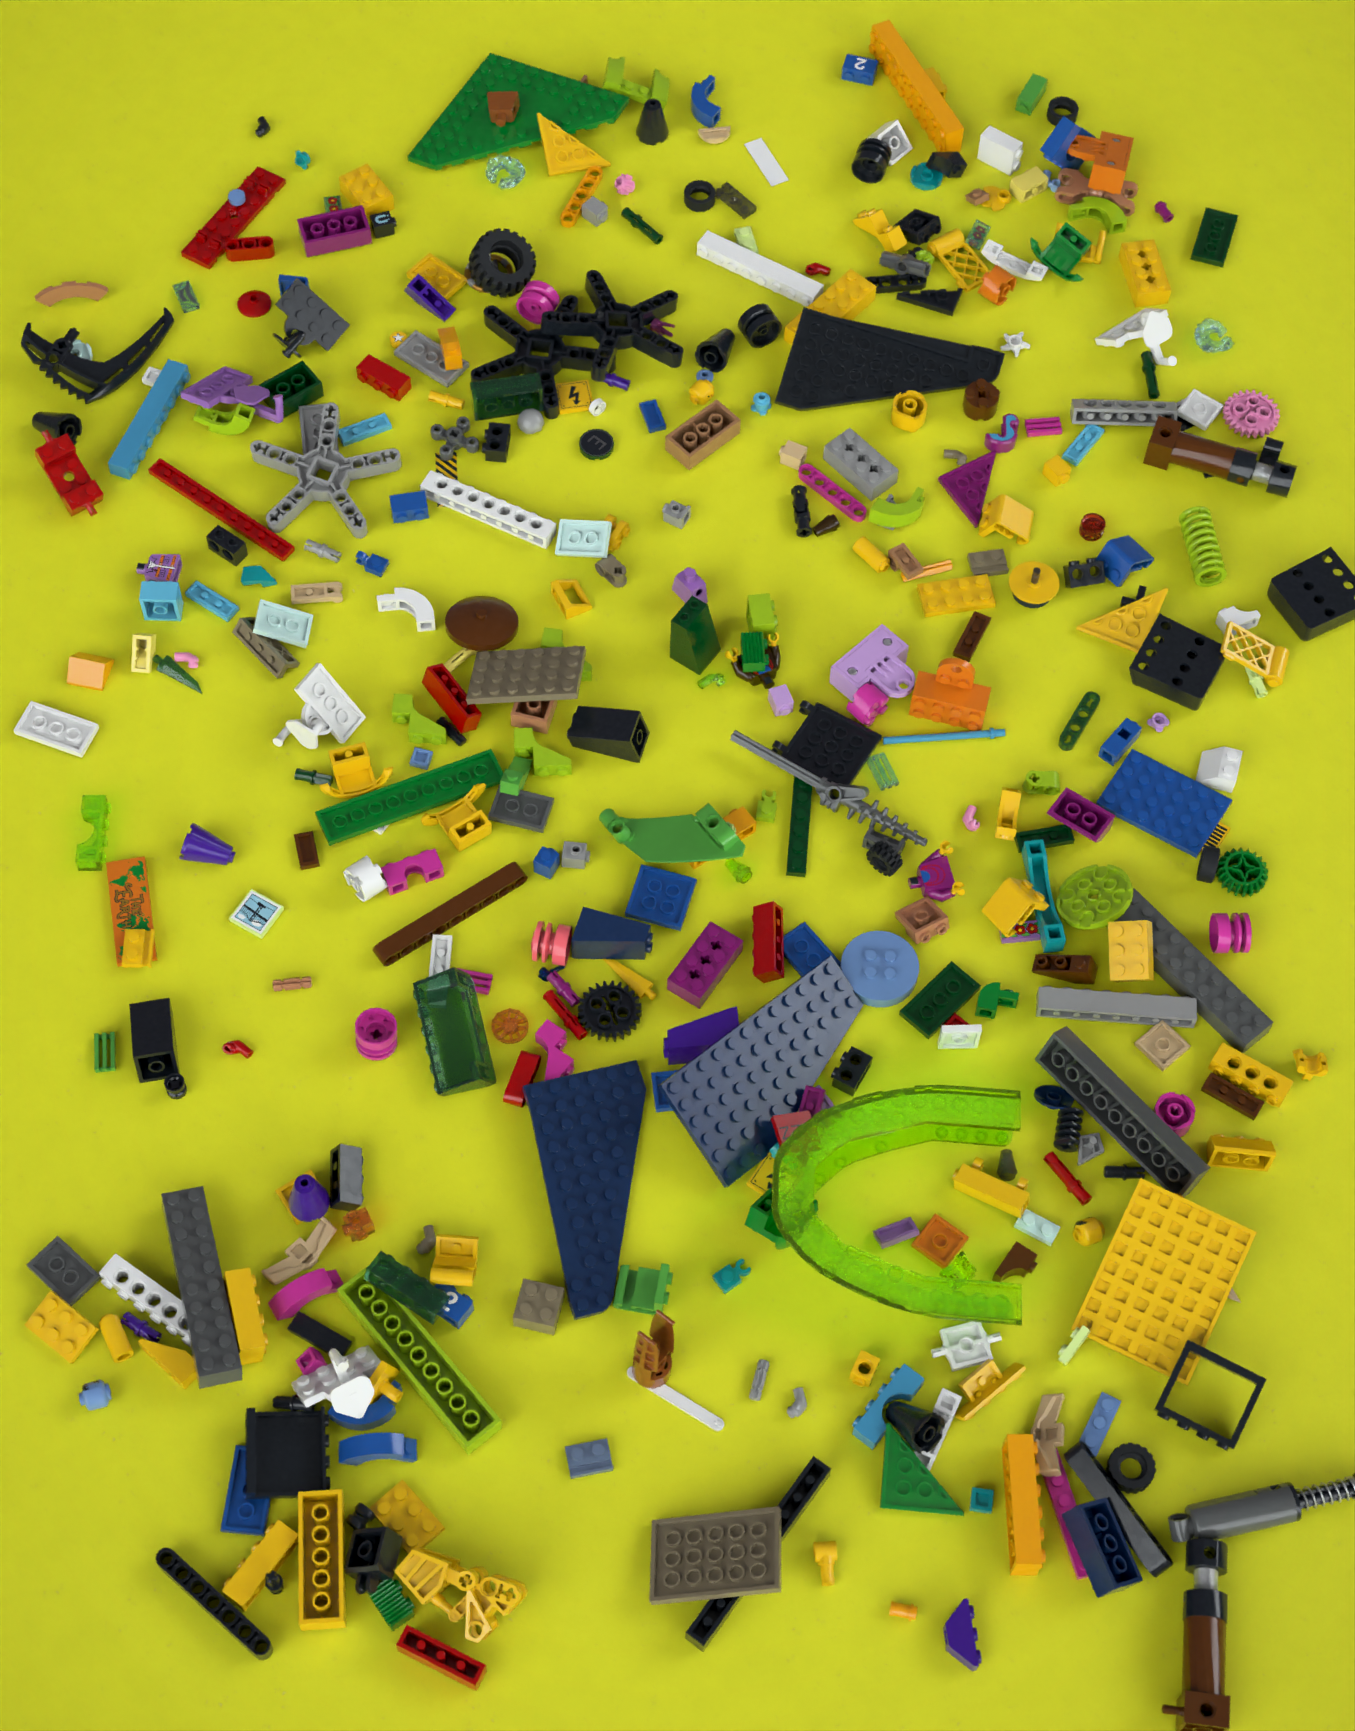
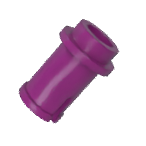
(1161, 208)

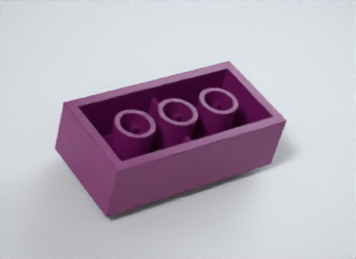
(334, 231)
(704, 965)

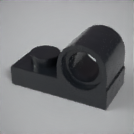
(1271, 451)

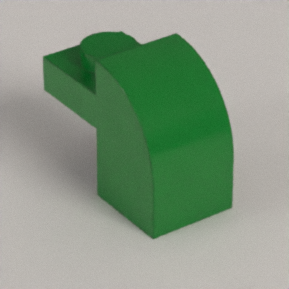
(991, 996)

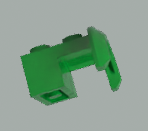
(1063, 252)
(761, 1220)

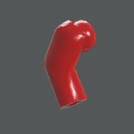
(816, 268)
(236, 1047)

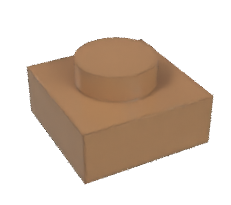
(977, 197)

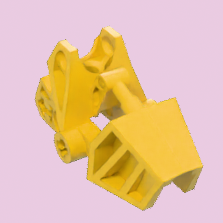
(431, 1573)

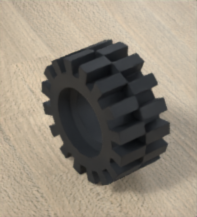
(884, 858)

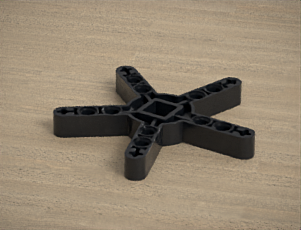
(617, 326)
(524, 362)

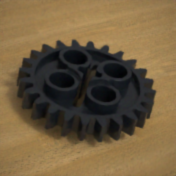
(592, 1017)

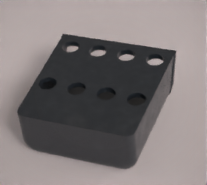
(1313, 596)
(1180, 664)

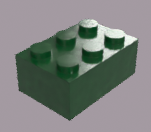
(296, 385)

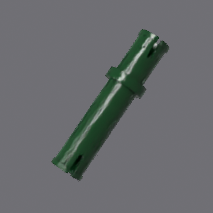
(641, 225)
(1149, 370)

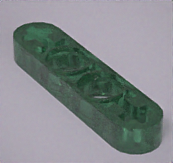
(1078, 720)

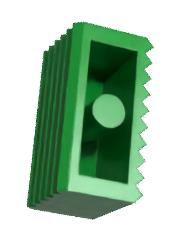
(753, 652)
(391, 1603)

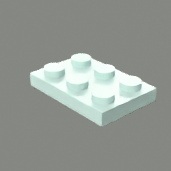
(583, 538)
(283, 623)

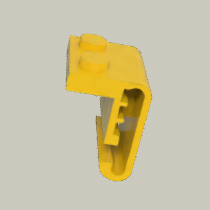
(1007, 518)
(1013, 905)
(455, 1260)

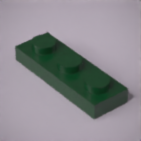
(1051, 836)

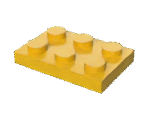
(438, 275)
(61, 1327)
(407, 1516)

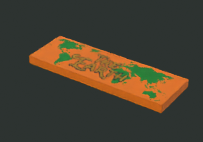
(129, 900)

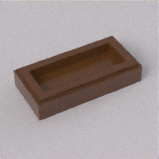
(306, 850)

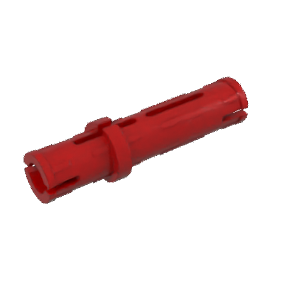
(570, 1021)
(1073, 1185)

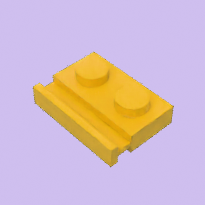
(138, 948)

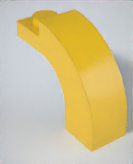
(1007, 814)

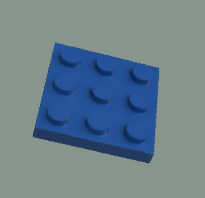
(660, 897)

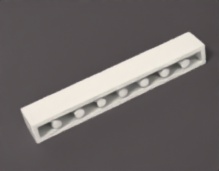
(758, 269)

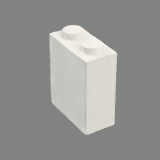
(1000, 150)

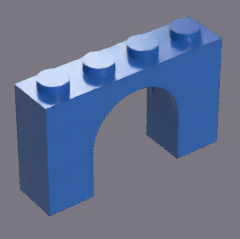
(1059, 142)

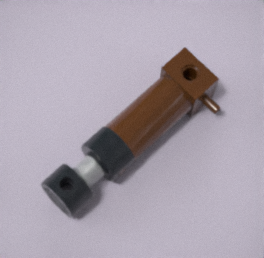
(1214, 458)
(1203, 1642)

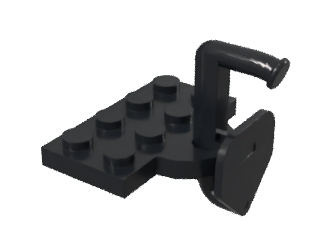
(311, 319)

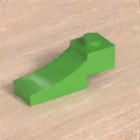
(515, 776)

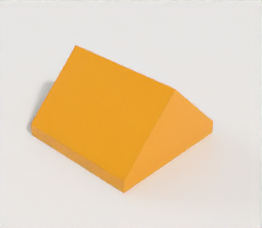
(89, 670)

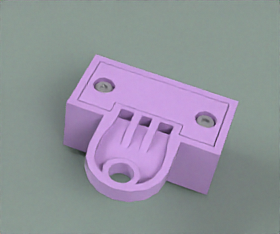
(875, 659)

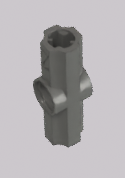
(905, 264)

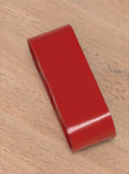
(249, 248)
(522, 1074)

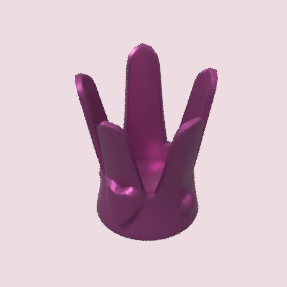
(657, 326)

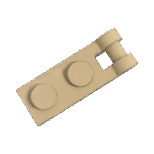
(316, 593)

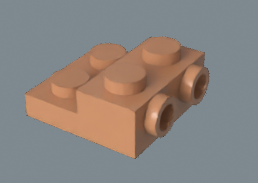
(923, 920)

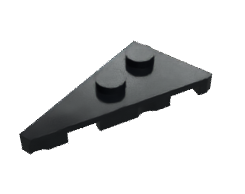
(935, 300)

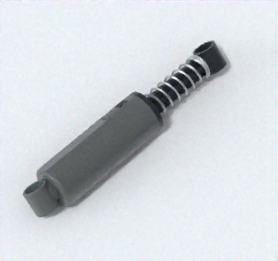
(1254, 1510)

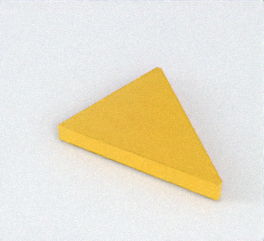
(564, 152)
(1128, 624)

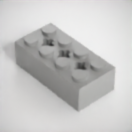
(860, 464)

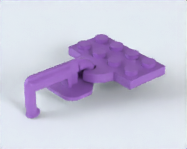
(231, 388)

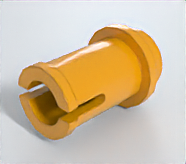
(903, 1610)

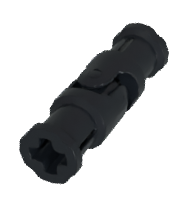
(801, 511)

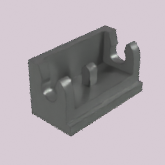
(872, 837)

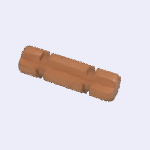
(292, 983)

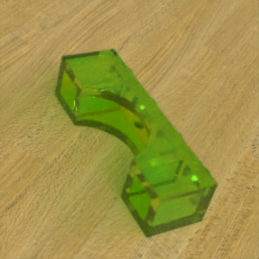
(91, 853)

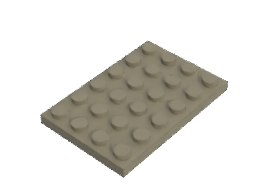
(526, 675)
(715, 1556)

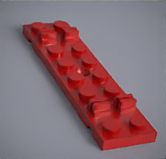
(210, 240)

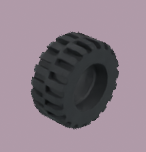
(513, 247)

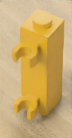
(992, 1190)

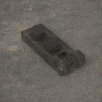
(735, 200)

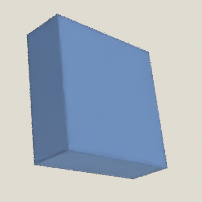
(421, 758)

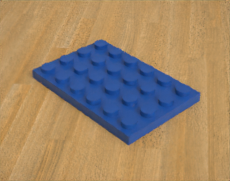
(1164, 803)

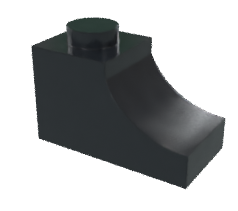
(947, 163)

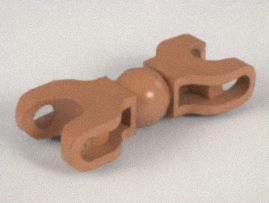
(1077, 188)

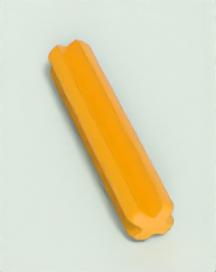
(932, 569)

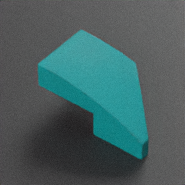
(256, 575)

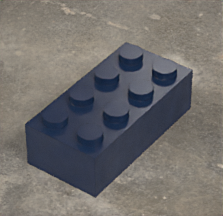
(1102, 1547)

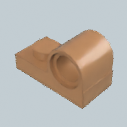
(904, 560)

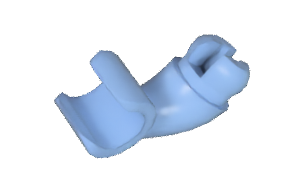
(1054, 184)

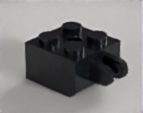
(372, 1557)

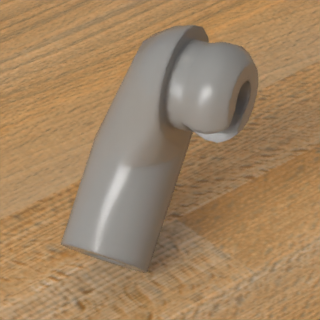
(799, 1405)

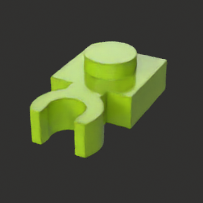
(766, 808)

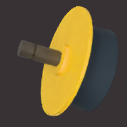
(1033, 584)

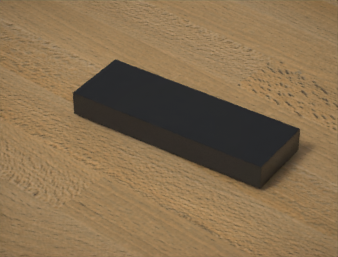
(318, 1334)

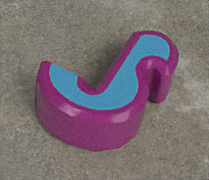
(1007, 440)

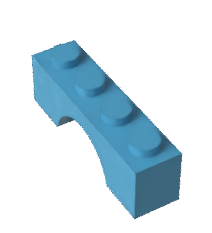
(903, 1386)

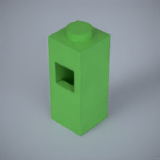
(1031, 94)

